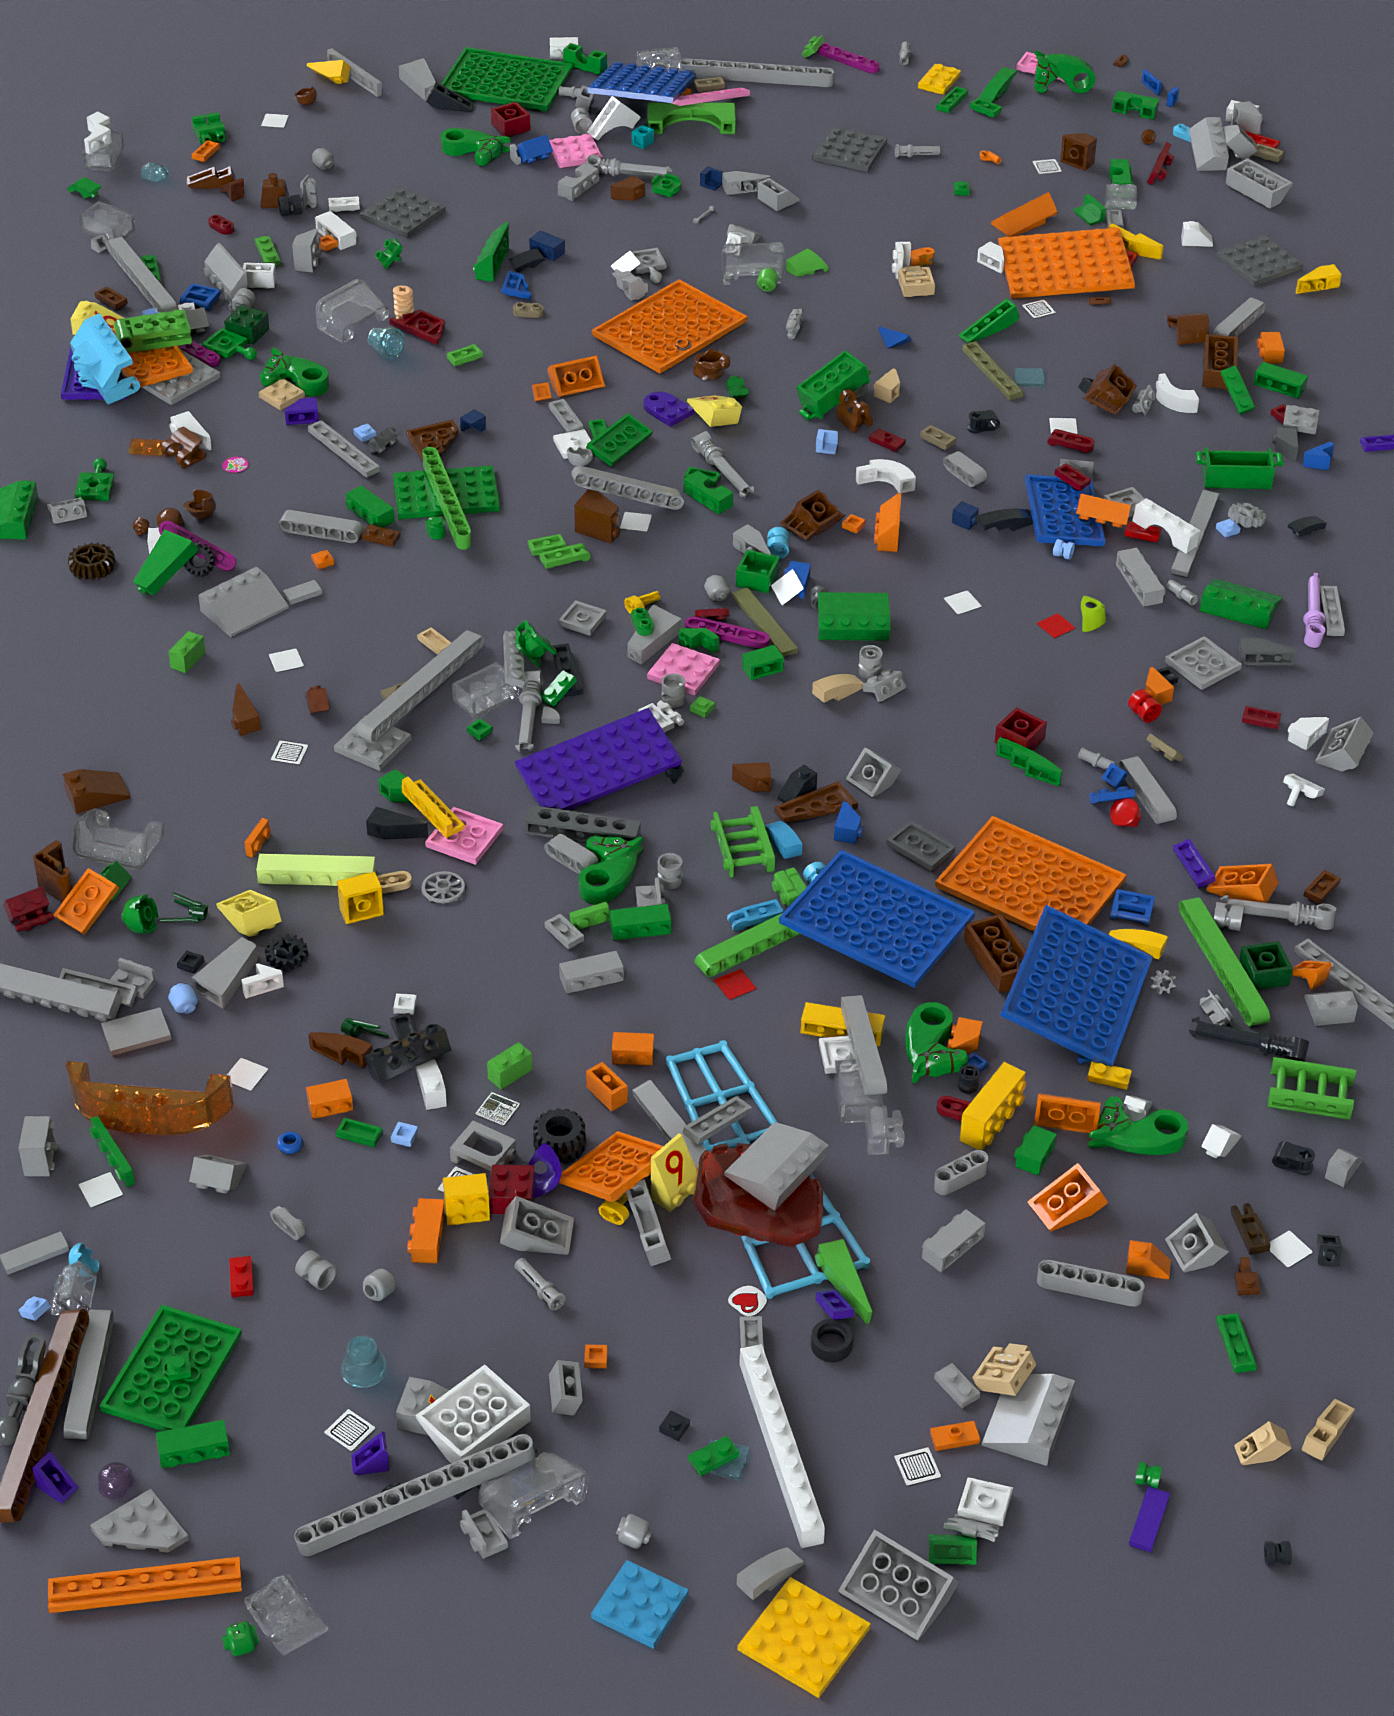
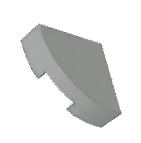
(513, 154)
(550, 716)

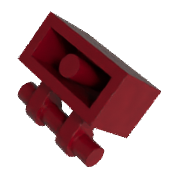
(27, 905)

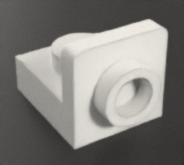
(737, 238)

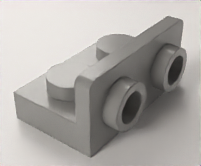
(67, 510)
(649, 894)
(136, 975)

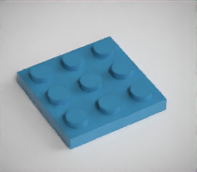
(639, 1604)

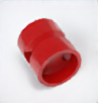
(1144, 705)

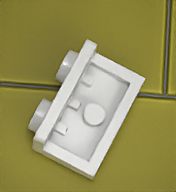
(901, 256)

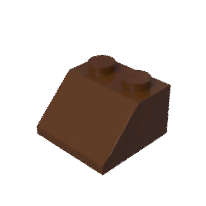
(1078, 150)

